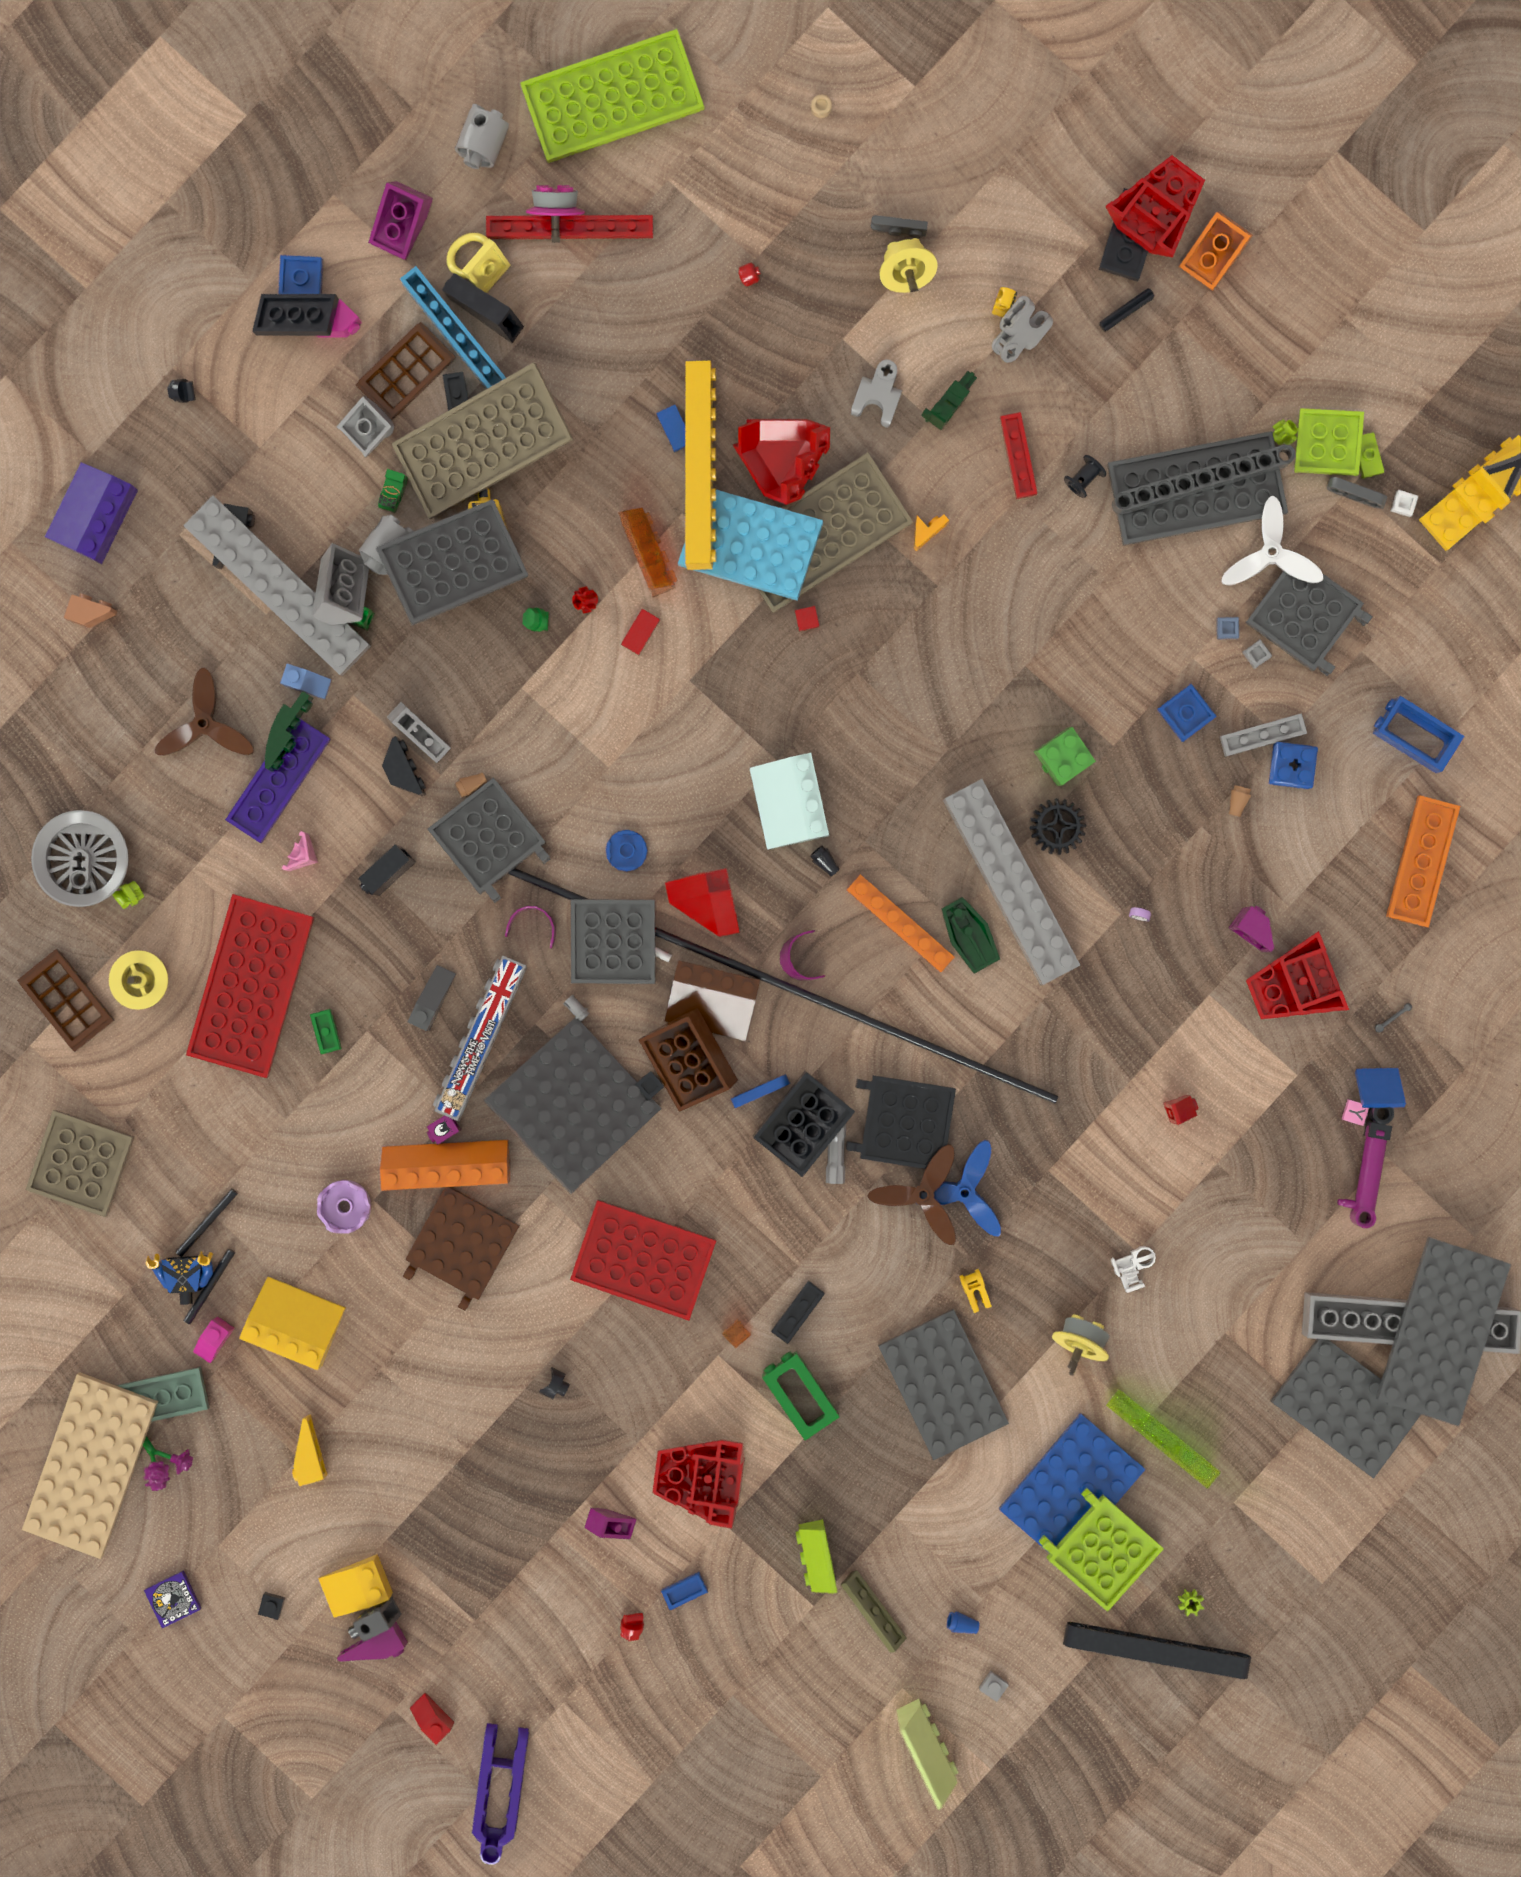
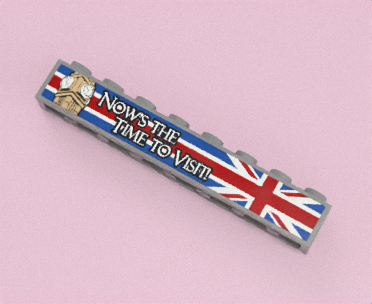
(480, 1039)

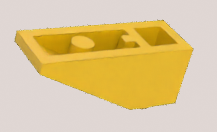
(308, 1461)

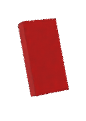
(640, 632)

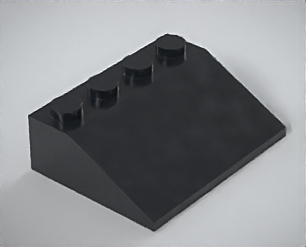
(803, 1124)

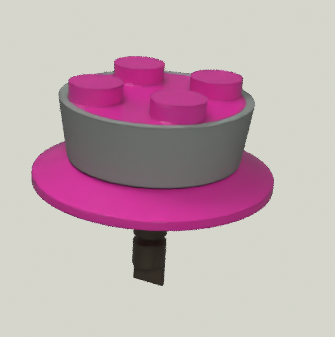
(555, 203)

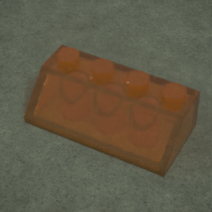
(647, 551)

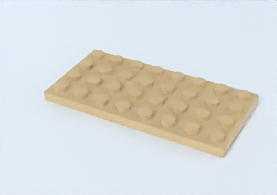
(89, 1465)

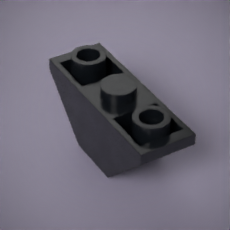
(401, 769)

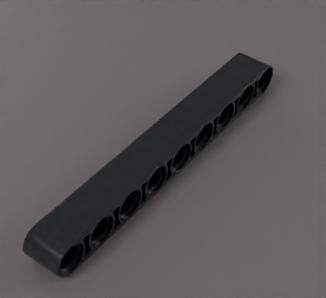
(1157, 1650)

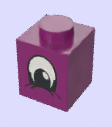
(442, 1129)

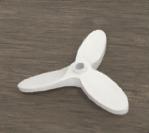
(1287, 560)

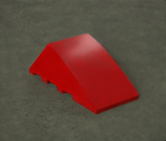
(1158, 206)
(1298, 983)

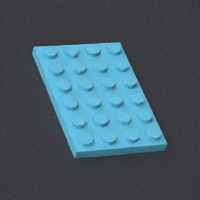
(761, 545)

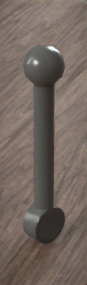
(1380, 1027)

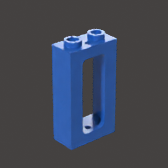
(1426, 721)

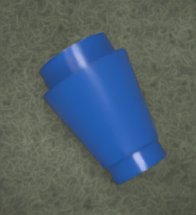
(961, 1623)

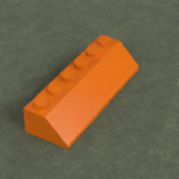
(445, 1165)

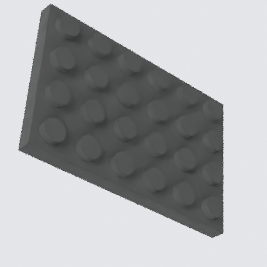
(452, 562)
(943, 1384)
(1339, 1405)

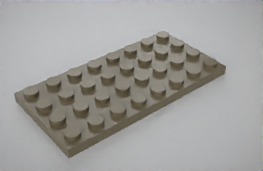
(482, 441)
(856, 515)

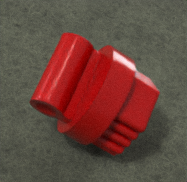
(632, 1626)

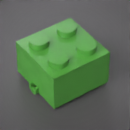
(1064, 756)

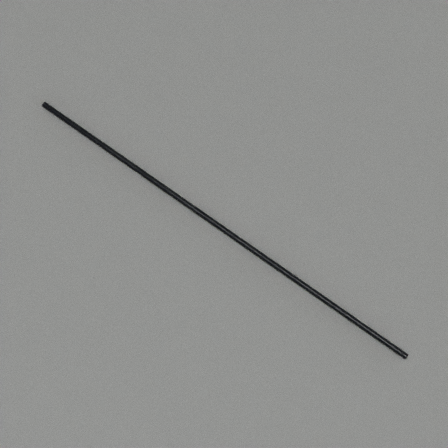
(811, 996)

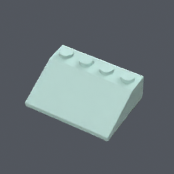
(789, 801)

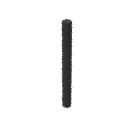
(206, 1222)
(209, 1287)

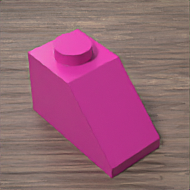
(345, 322)
(213, 1339)

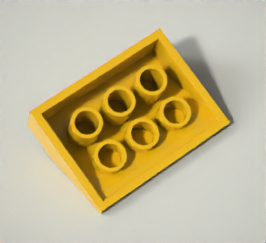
(292, 1323)

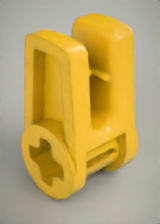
(970, 1284)

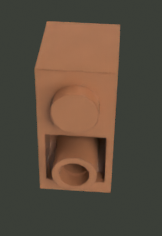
(86, 612)

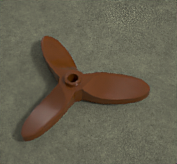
(204, 707)
(932, 1180)

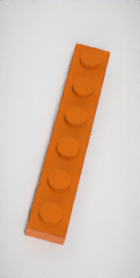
(900, 923)

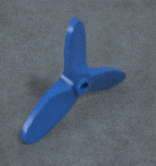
(975, 1204)

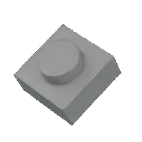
(993, 1686)

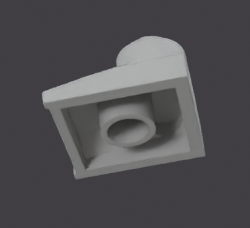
(366, 425)

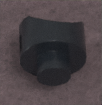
(556, 1385)

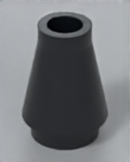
(824, 860)

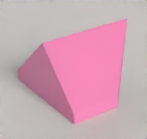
(302, 854)

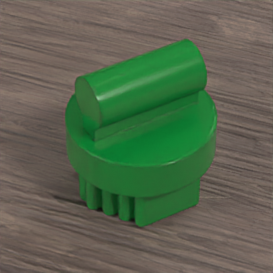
(536, 619)

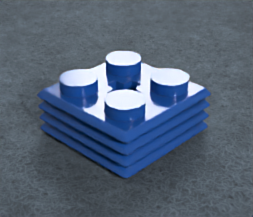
(1283, 774)

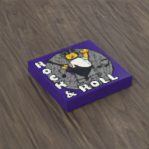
(172, 1599)

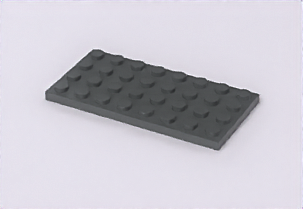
(1201, 511)
(1443, 1331)

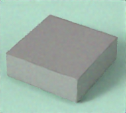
(1257, 654)

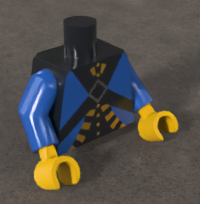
(182, 1274)

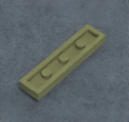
(873, 1611)

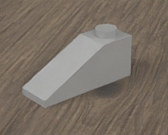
(418, 732)

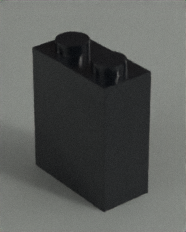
(386, 871)

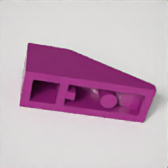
(378, 1647)

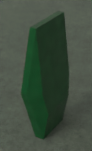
(969, 935)

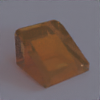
(736, 1333)

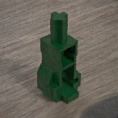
(950, 401)

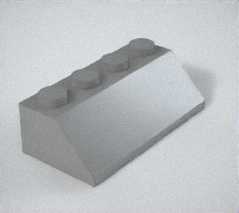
(340, 587)

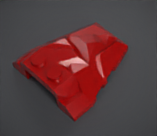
(702, 1479)

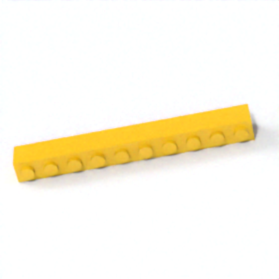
(699, 465)

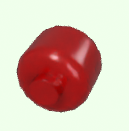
(749, 274)

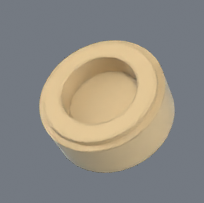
(821, 106)

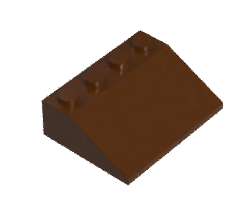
(720, 996)
(688, 1060)

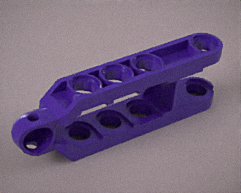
(493, 1838)

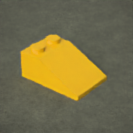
(356, 1586)

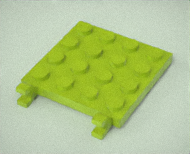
(1103, 1551)

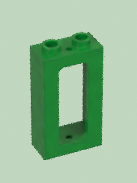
(794, 1361)

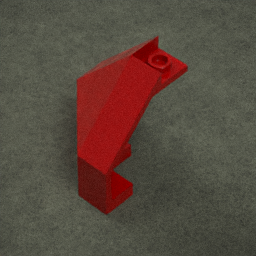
(782, 454)
(706, 900)

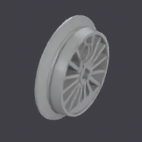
(86, 824)

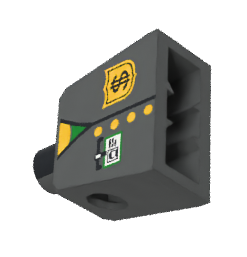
(375, 1620)

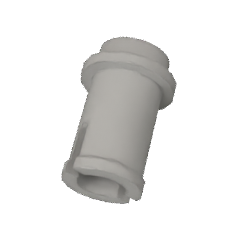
(576, 1008)

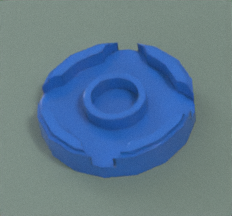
(626, 850)

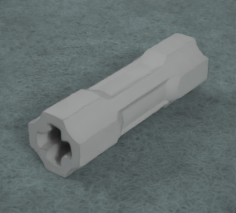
(835, 1168)

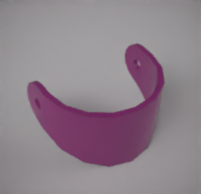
(533, 908)
(786, 962)

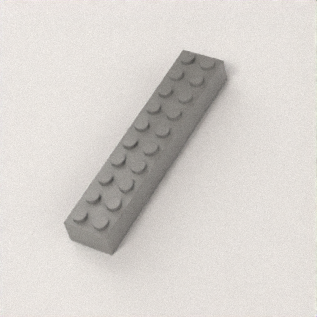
(274, 584)
(1011, 882)
(1379, 1318)

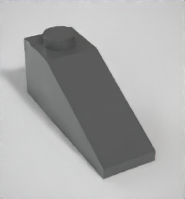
(431, 998)

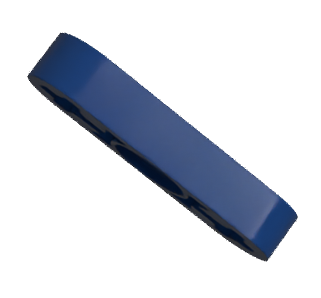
(760, 1091)

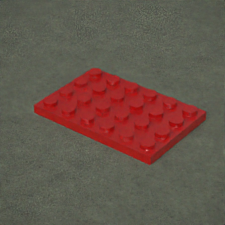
(643, 1260)

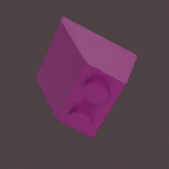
(1254, 928)

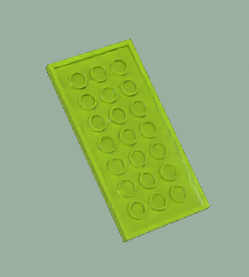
(612, 96)

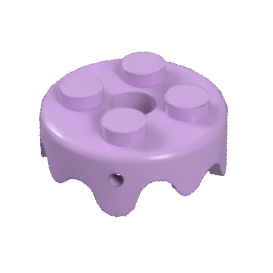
(330, 1213)

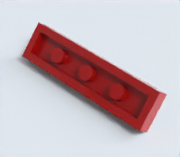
(1018, 455)

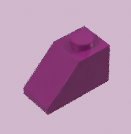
(609, 1524)

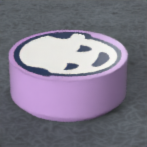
(1140, 914)

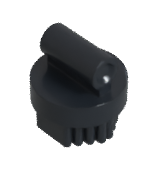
(181, 390)

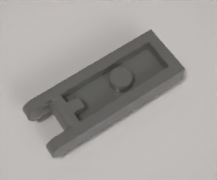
(899, 226)

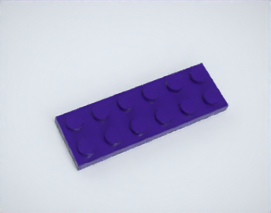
(272, 791)

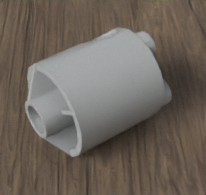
(481, 137)
(386, 531)

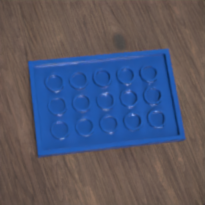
(1050, 1495)

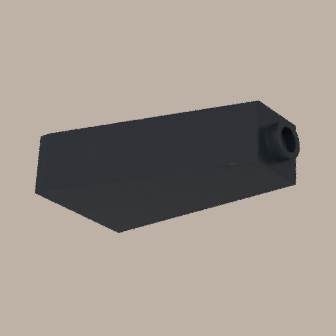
(483, 307)

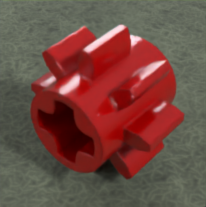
(585, 599)

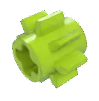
(1285, 432)
(1185, 1602)

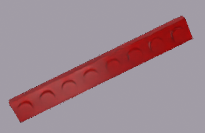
(570, 227)

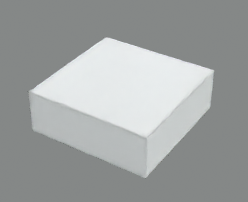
(1404, 503)

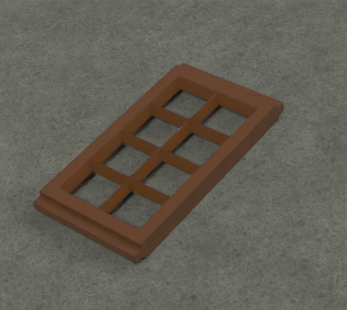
(433, 343)
(90, 1030)

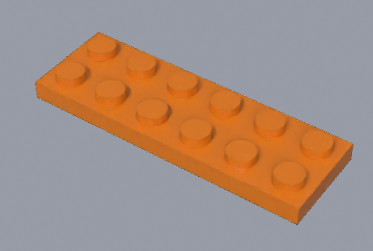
(1423, 861)

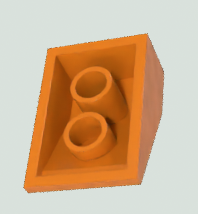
(1216, 250)

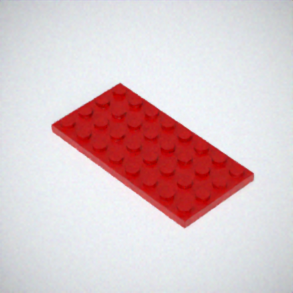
(250, 986)

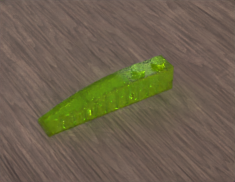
(1164, 1438)

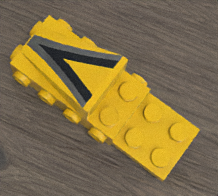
(1477, 496)

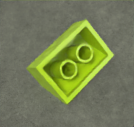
(816, 1557)

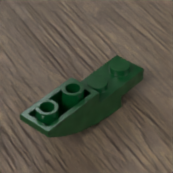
(280, 739)

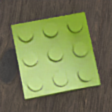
(1329, 442)

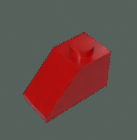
(1181, 1109)
(431, 1719)

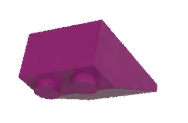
(399, 219)

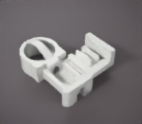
(1128, 1270)

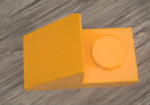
(924, 533)

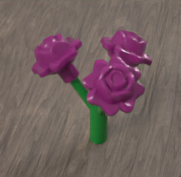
(157, 1472)

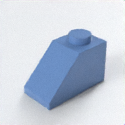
(306, 681)

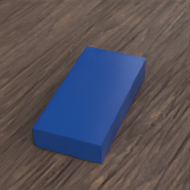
(673, 427)
(684, 1590)

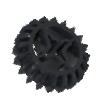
(1057, 817)

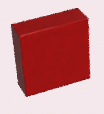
(807, 618)

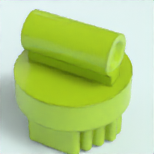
(128, 895)

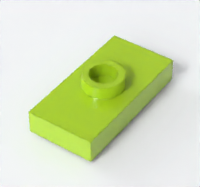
(1370, 457)

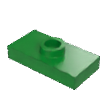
(325, 1031)

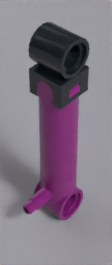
(1371, 1168)

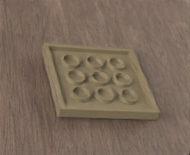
(80, 1163)

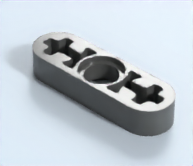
(1356, 492)

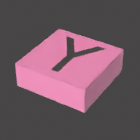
(1355, 1113)

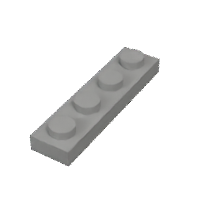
(1263, 735)

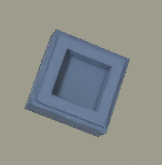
(1227, 628)

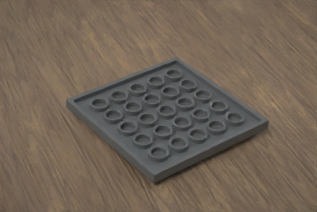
(572, 1105)

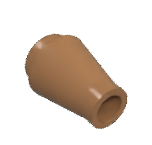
(470, 784)
(1238, 800)

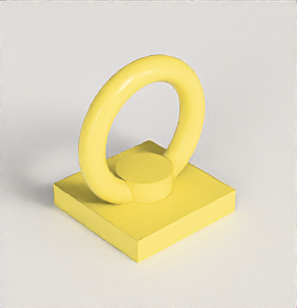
(484, 267)

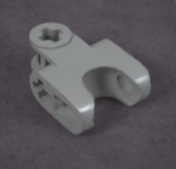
(1020, 330)
(879, 392)

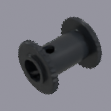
(1085, 475)

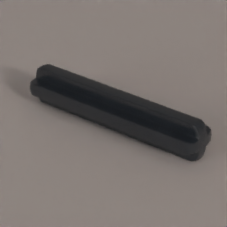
(1126, 310)

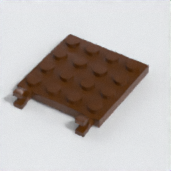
(461, 1244)

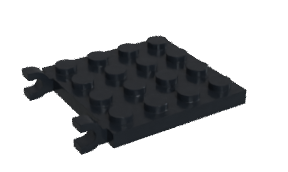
(904, 1121)

